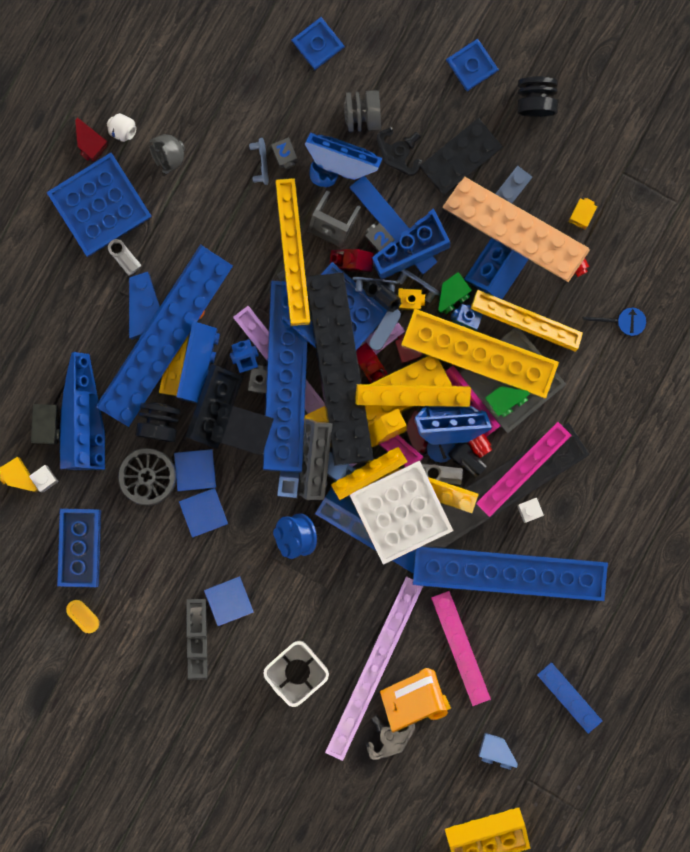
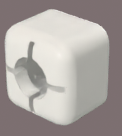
(296, 693)

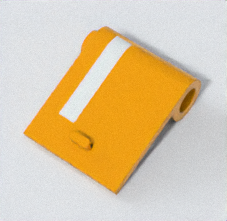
(414, 699)

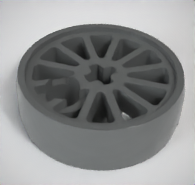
(144, 500)

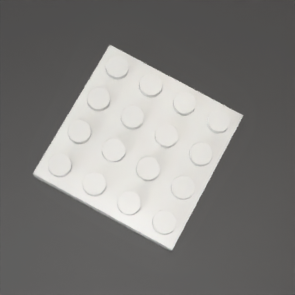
(401, 512)

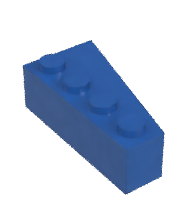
(413, 246)

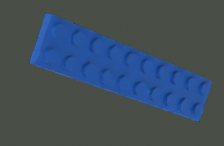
(164, 335)
(284, 387)
(510, 573)

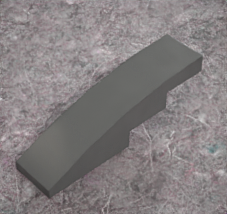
(197, 639)

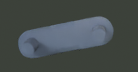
(264, 169)
(405, 273)
(359, 283)
(384, 329)

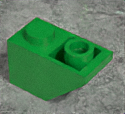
(453, 291)
(504, 399)

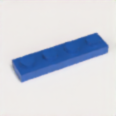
(569, 697)

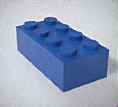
(79, 548)

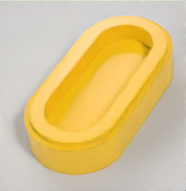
(82, 616)

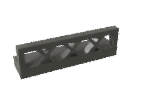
(315, 460)

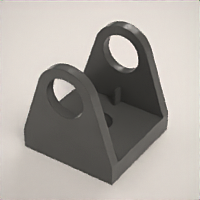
(329, 227)

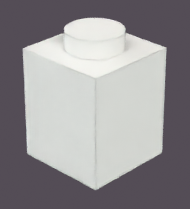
(43, 478)
(530, 510)

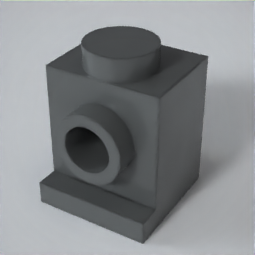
(258, 387)

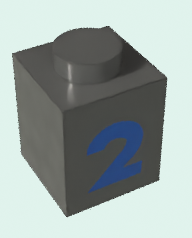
(284, 153)
(378, 237)

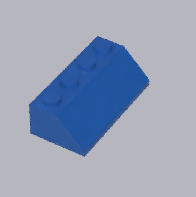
(496, 269)
(197, 361)

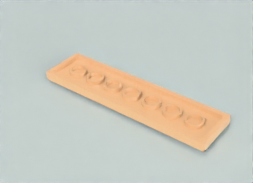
(516, 229)

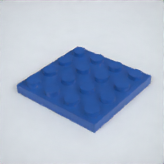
(99, 204)
(364, 312)

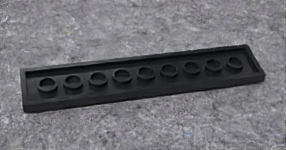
(338, 368)
(462, 522)

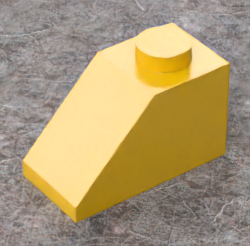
(387, 427)
(17, 475)

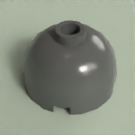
(167, 152)

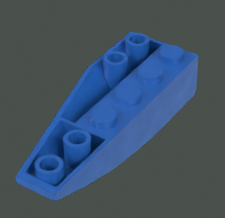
(81, 421)
(346, 517)

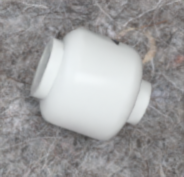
(121, 127)

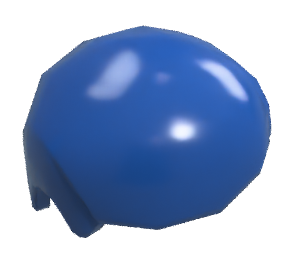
(321, 177)

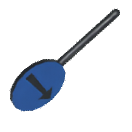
(630, 321)
(438, 452)

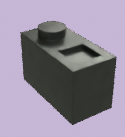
(45, 424)

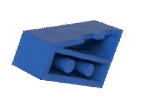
(142, 304)

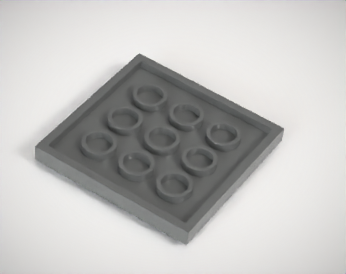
(484, 386)

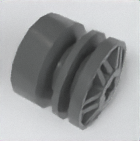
(363, 111)

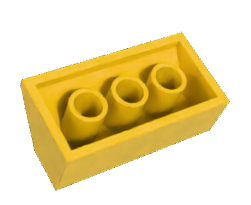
(490, 834)

